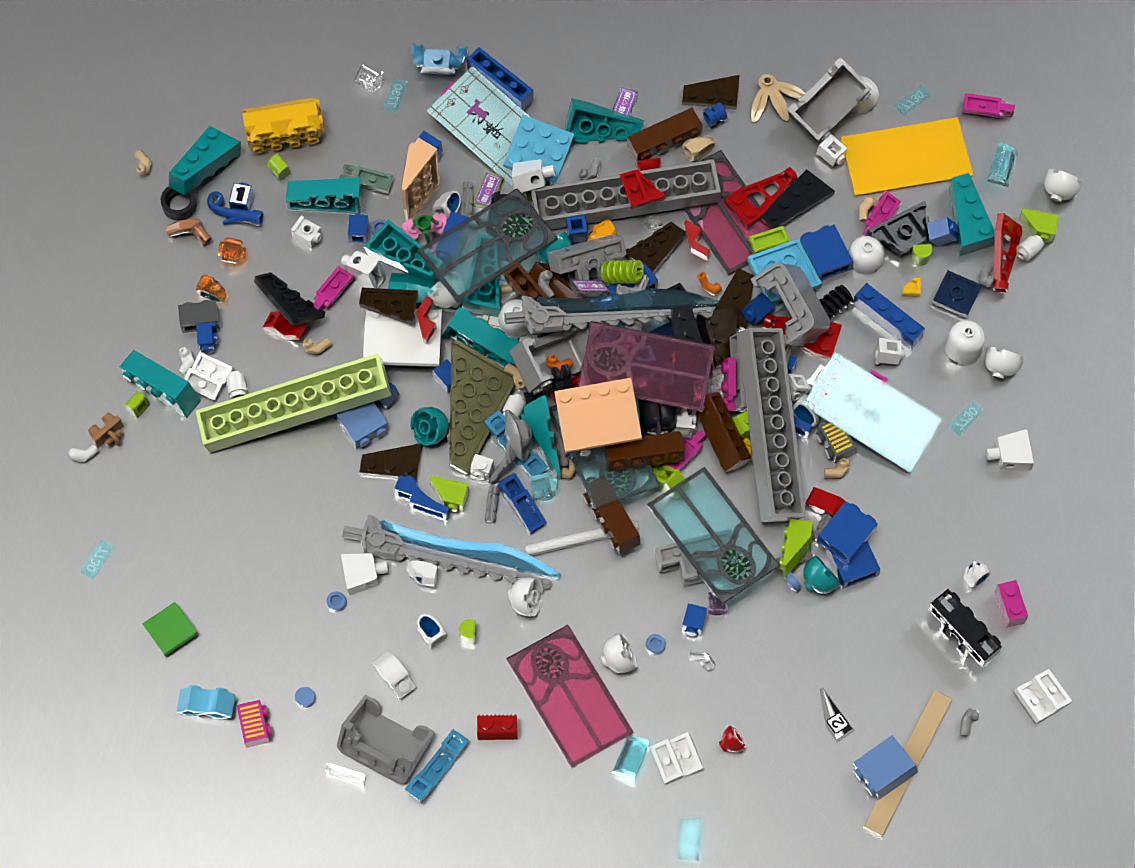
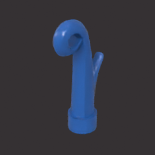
(235, 215)

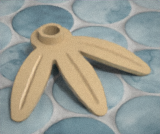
(773, 91)

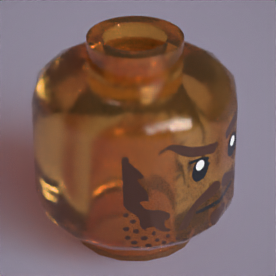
(231, 250)

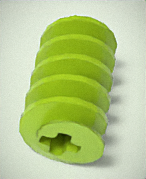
(622, 271)

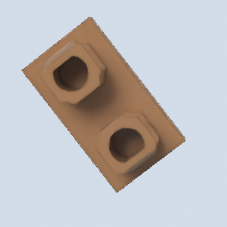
(108, 433)

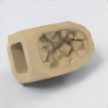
(698, 147)

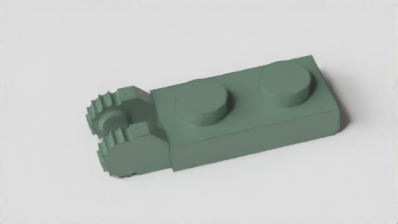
(370, 178)

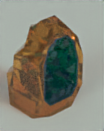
(211, 289)

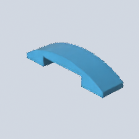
(533, 465)
(438, 766)

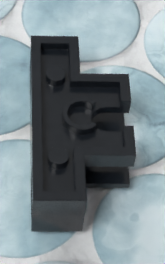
(965, 627)

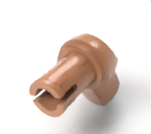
(190, 226)

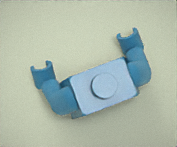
(438, 61)

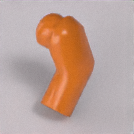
(707, 286)
(552, 361)

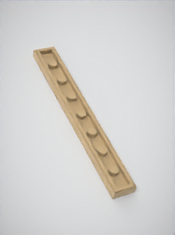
(915, 748)

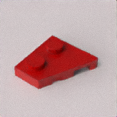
(639, 189)

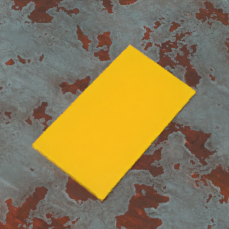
(906, 156)

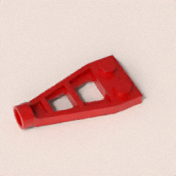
(745, 210)
(1012, 232)
(822, 348)

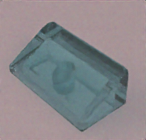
(689, 839)

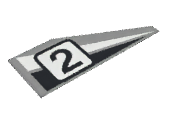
(834, 719)

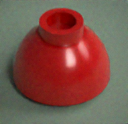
(648, 164)
(732, 740)

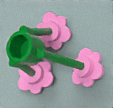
(424, 224)

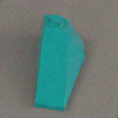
(599, 123)
(411, 282)
(538, 418)

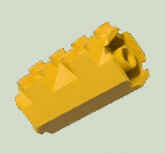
(289, 122)

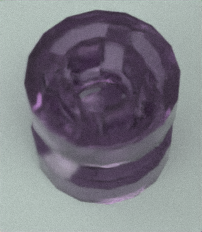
(715, 606)

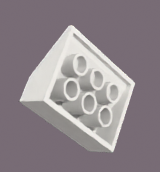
(400, 342)

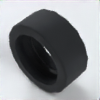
(178, 214)

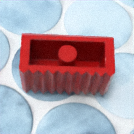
(497, 727)

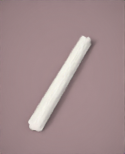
(568, 541)

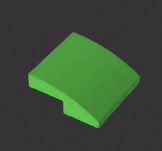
(170, 629)

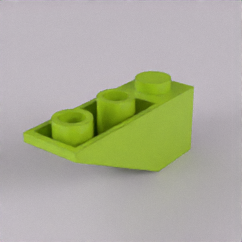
(798, 543)

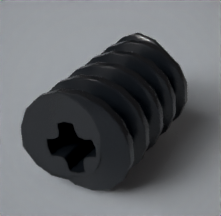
(836, 299)

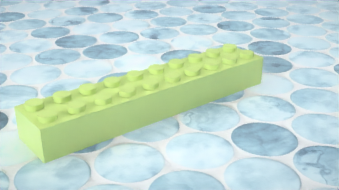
(293, 403)

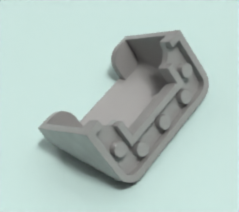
(830, 100)
(382, 742)

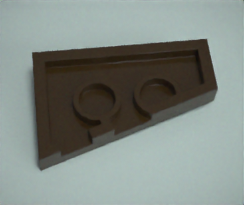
(718, 330)

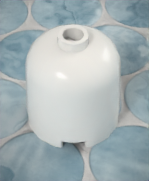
(965, 342)

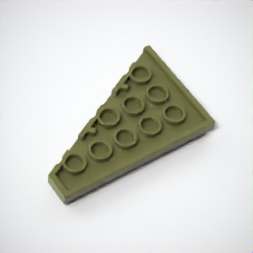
(477, 392)

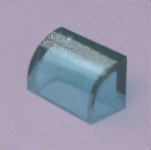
(1003, 165)
(631, 757)

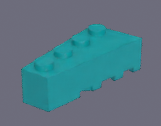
(204, 157)
(325, 195)
(973, 223)
(399, 250)
(484, 300)
(481, 337)
(160, 383)

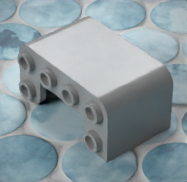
(807, 312)
(532, 354)

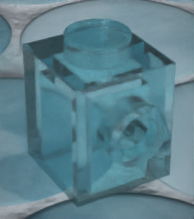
(543, 486)

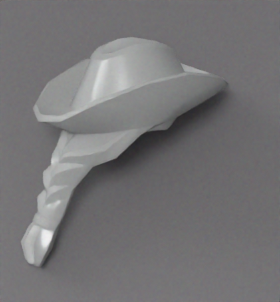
(518, 443)

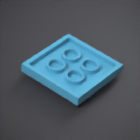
(539, 141)
(787, 253)

